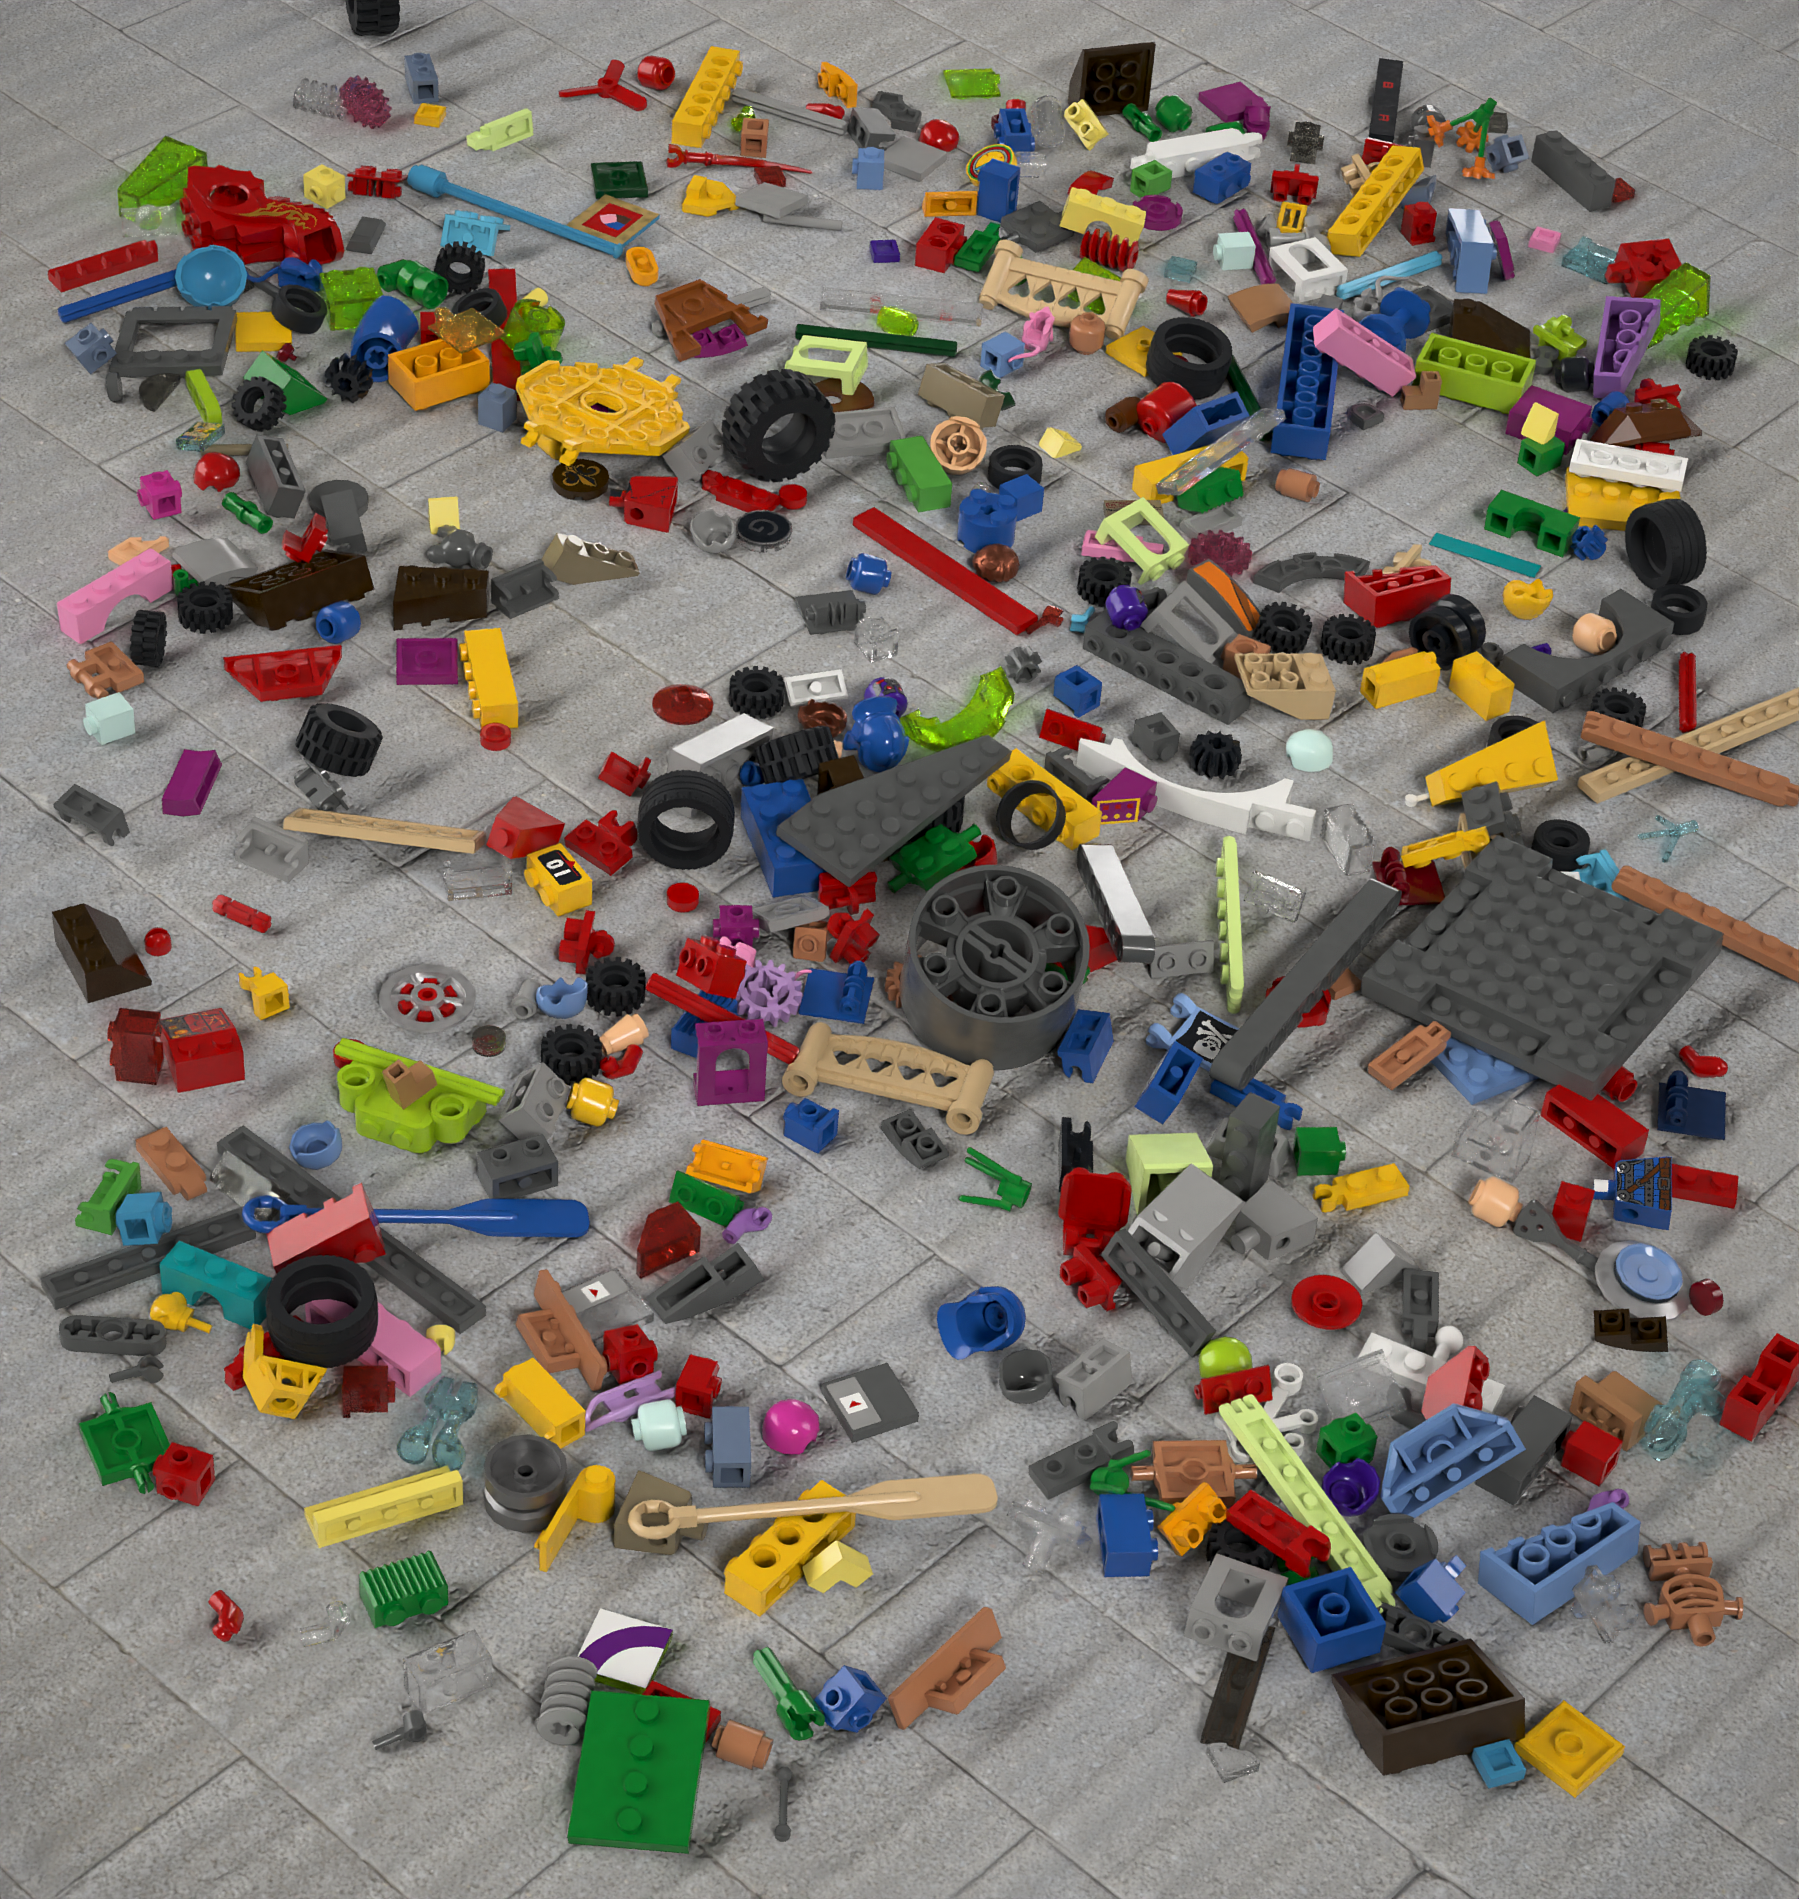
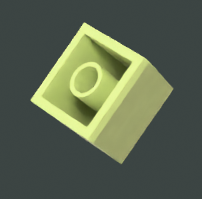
(1158, 1160)

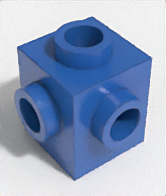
(849, 1699)

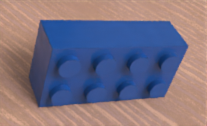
(762, 811)

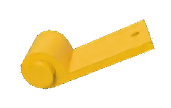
(588, 1499)

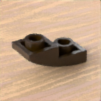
(1636, 1334)

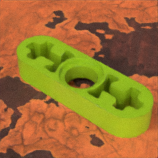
(203, 396)

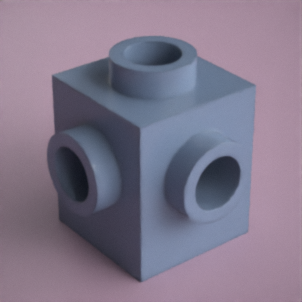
(1507, 153)
(91, 347)

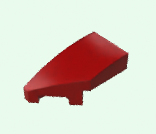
(1092, 182)

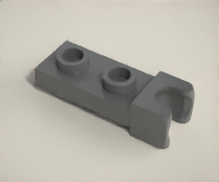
(1078, 1461)

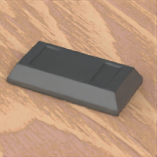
(366, 235)

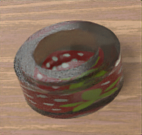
(488, 1041)

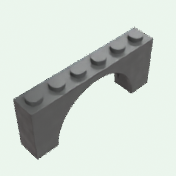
(1560, 681)

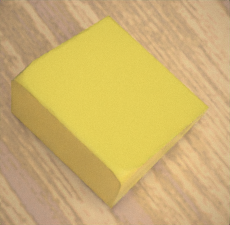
(1540, 424)
(1058, 443)
(443, 512)

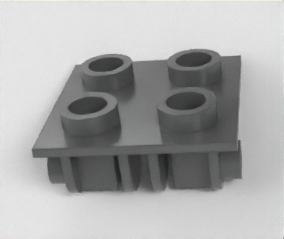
(831, 611)

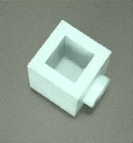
(1234, 251)
(109, 718)

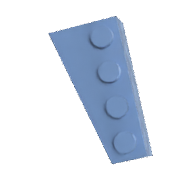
(1470, 250)
(1541, 1571)

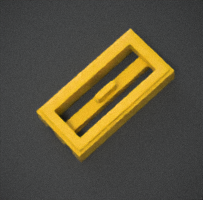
(1294, 207)

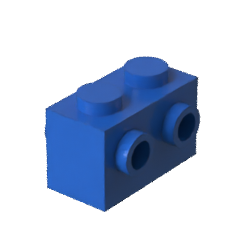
(1014, 130)
(1222, 177)

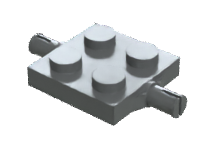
(1035, 227)

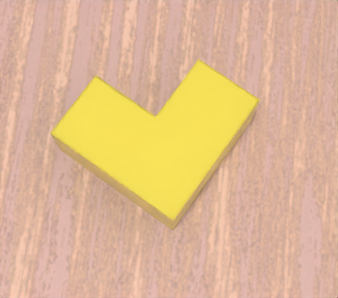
(837, 1564)

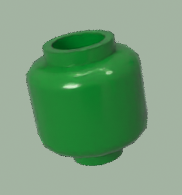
(1173, 113)

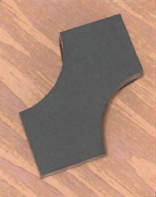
(900, 114)

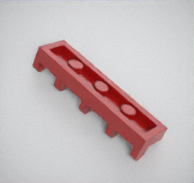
(103, 265)

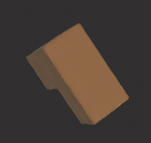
(1422, 396)
(408, 1084)

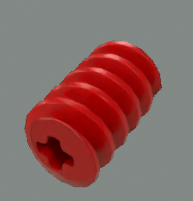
(1109, 251)

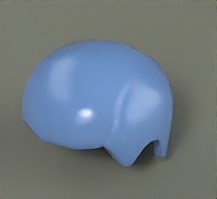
(562, 999)
(316, 1145)

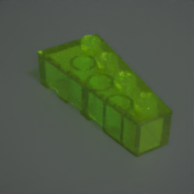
(160, 175)
(1683, 298)

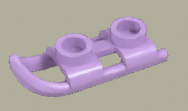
(622, 1408)

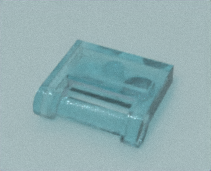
(1589, 259)

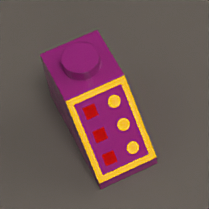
(1126, 798)

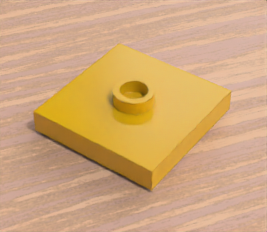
(1133, 349)

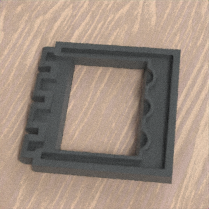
(177, 362)

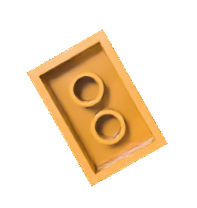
(437, 373)

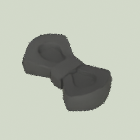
(1546, 357)

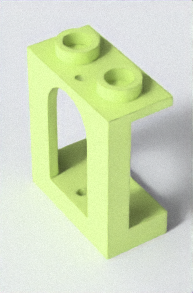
(849, 372)
(1118, 528)

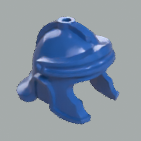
(877, 734)
(981, 1322)

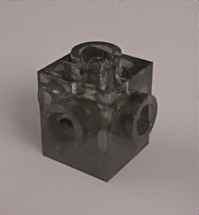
(1305, 142)

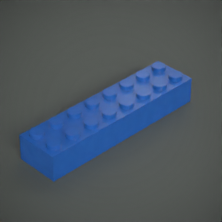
(1305, 388)

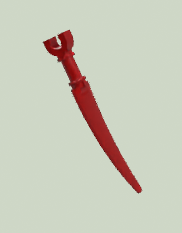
(708, 158)

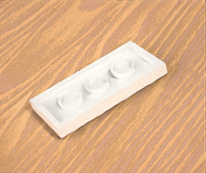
(1628, 465)

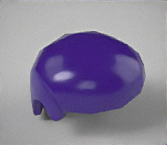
(1351, 1487)

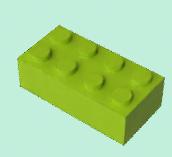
(1476, 372)

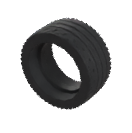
(1194, 338)
(1665, 543)
(678, 848)
(322, 1279)

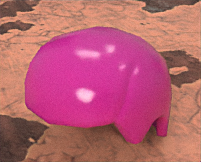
(790, 1426)

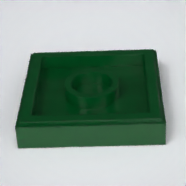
(619, 179)

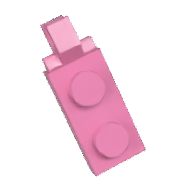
(1093, 548)

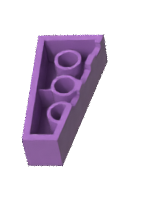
(1623, 339)

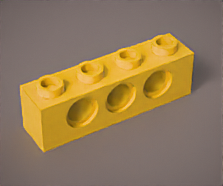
(1082, 817)
(777, 1556)

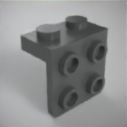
(1491, 808)

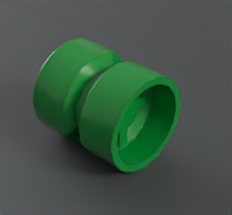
(422, 284)

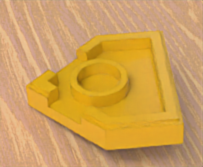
(707, 196)

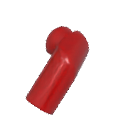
(827, 109)
(229, 1617)

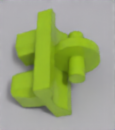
(1560, 335)

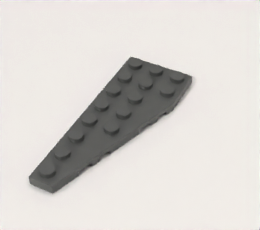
(871, 818)

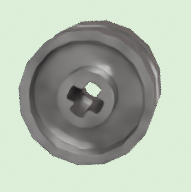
(524, 1482)

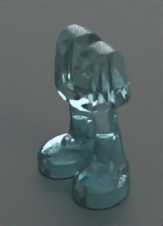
(1693, 1394)
(440, 1404)

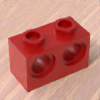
(939, 245)

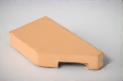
(134, 546)

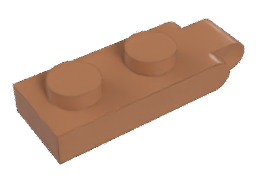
(1409, 1054)
(172, 1163)

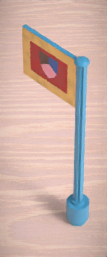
(603, 226)

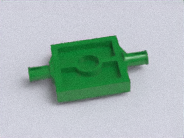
(933, 857)
(124, 1442)

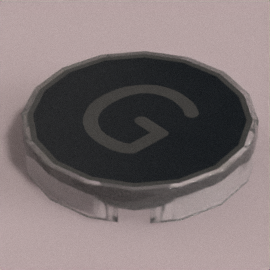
(763, 531)

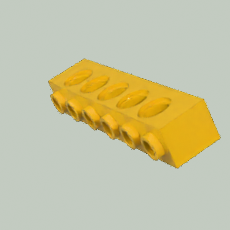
(706, 97)
(1375, 201)

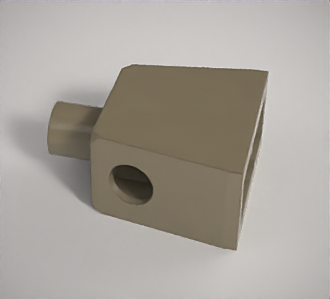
(646, 1488)

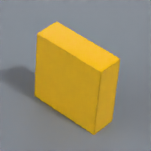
(430, 115)

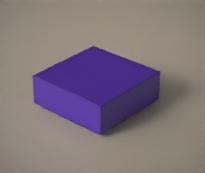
(884, 251)

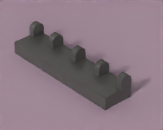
(1158, 1292)

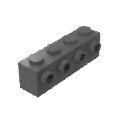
(1573, 171)

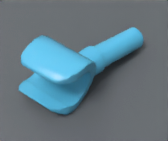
(1079, 621)

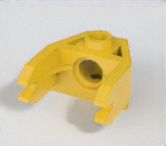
(265, 1376)

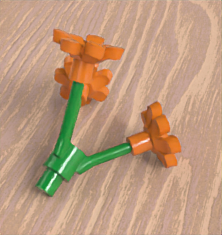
(1471, 136)

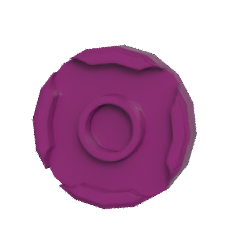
(1160, 212)

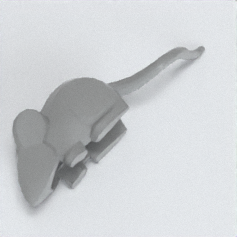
(1369, 303)

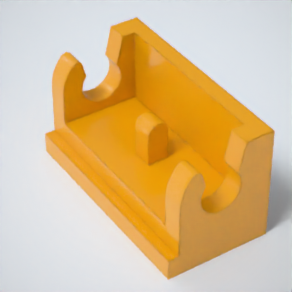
(727, 1166)

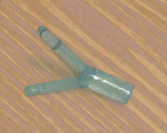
(1674, 832)

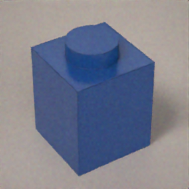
(1027, 495)

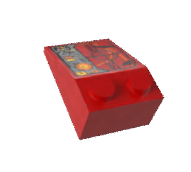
(202, 1050)

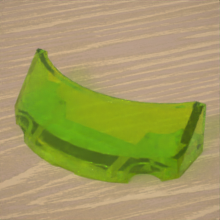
(980, 717)

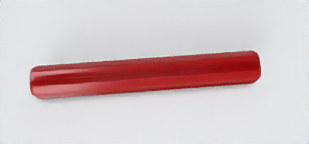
(1687, 692)

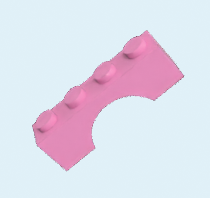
(87, 610)

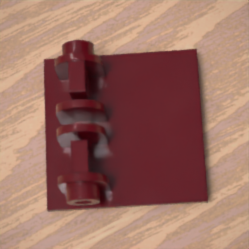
(1417, 885)

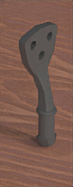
(1549, 1233)

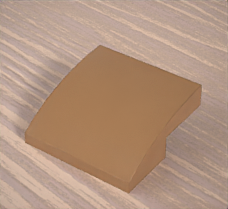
(1261, 306)

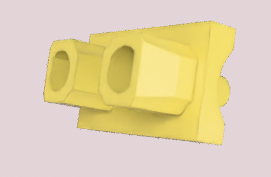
(1085, 123)

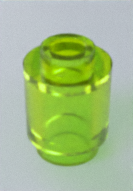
(897, 321)

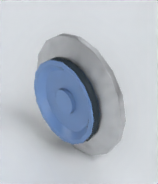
(1643, 1280)

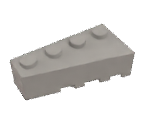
(720, 751)

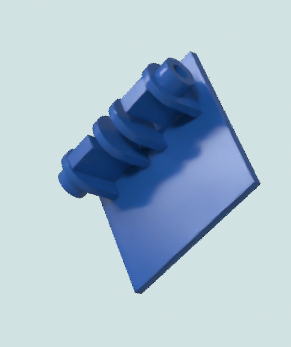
(838, 994)

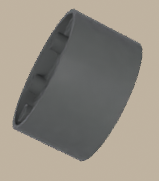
(998, 937)

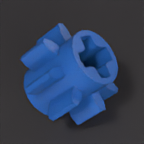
(1589, 543)

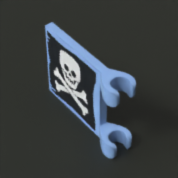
(1199, 1033)

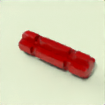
(241, 913)

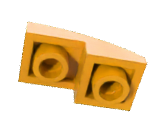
(838, 83)

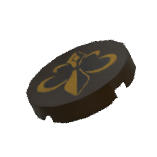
(581, 479)

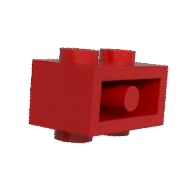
(711, 966)

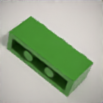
(919, 473)

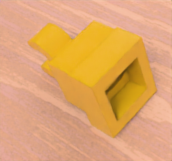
(268, 993)

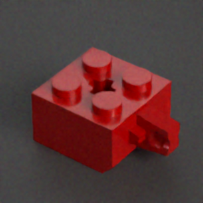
(1643, 265)

